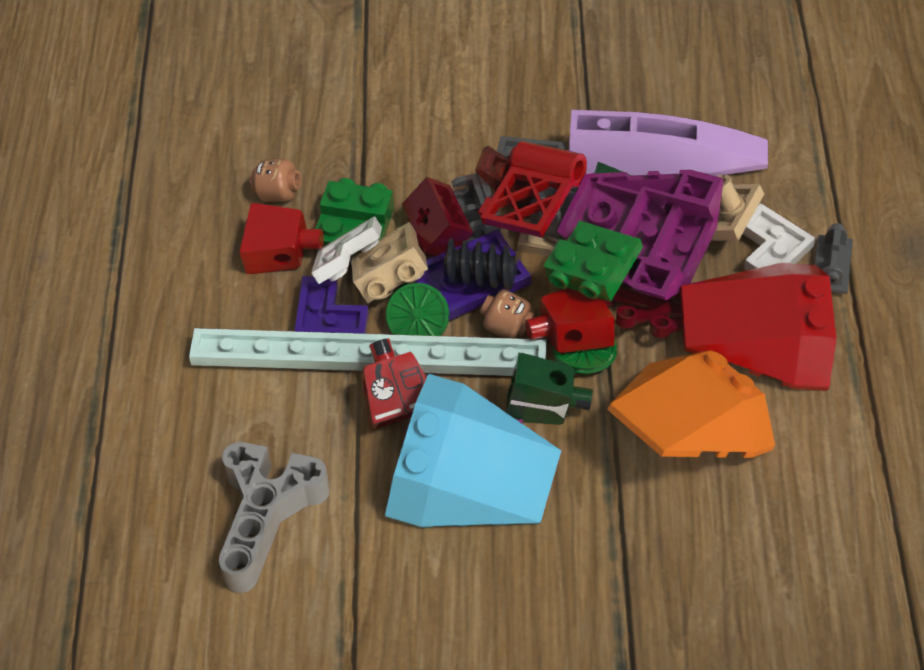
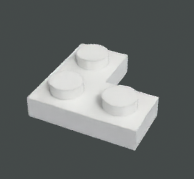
(778, 239)
(334, 258)

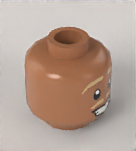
(275, 180)
(506, 315)

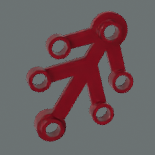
(653, 310)

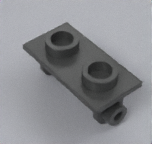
(834, 257)

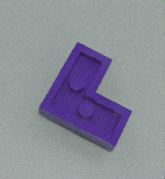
(320, 313)

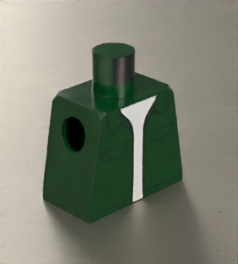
(544, 391)

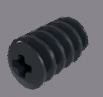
(480, 265)

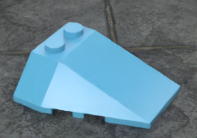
(469, 463)

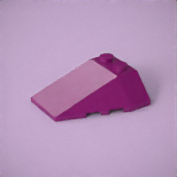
(666, 211)

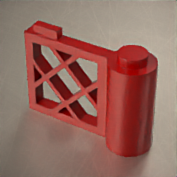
(543, 169)

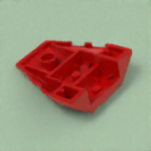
(767, 321)

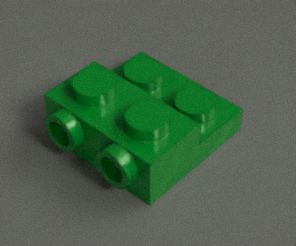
(350, 205)
(592, 261)

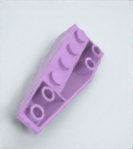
(663, 144)

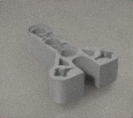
(247, 470)

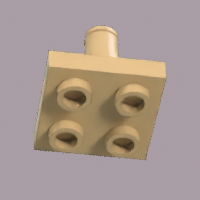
(736, 209)

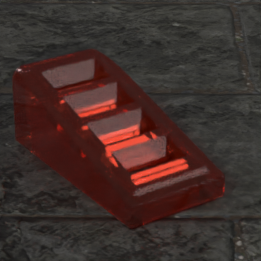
(494, 178)

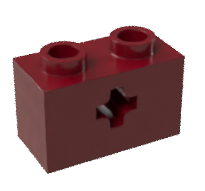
(436, 216)

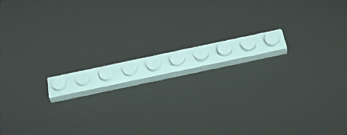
(353, 353)

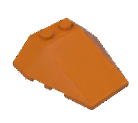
(696, 407)

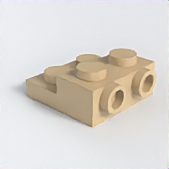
(389, 264)

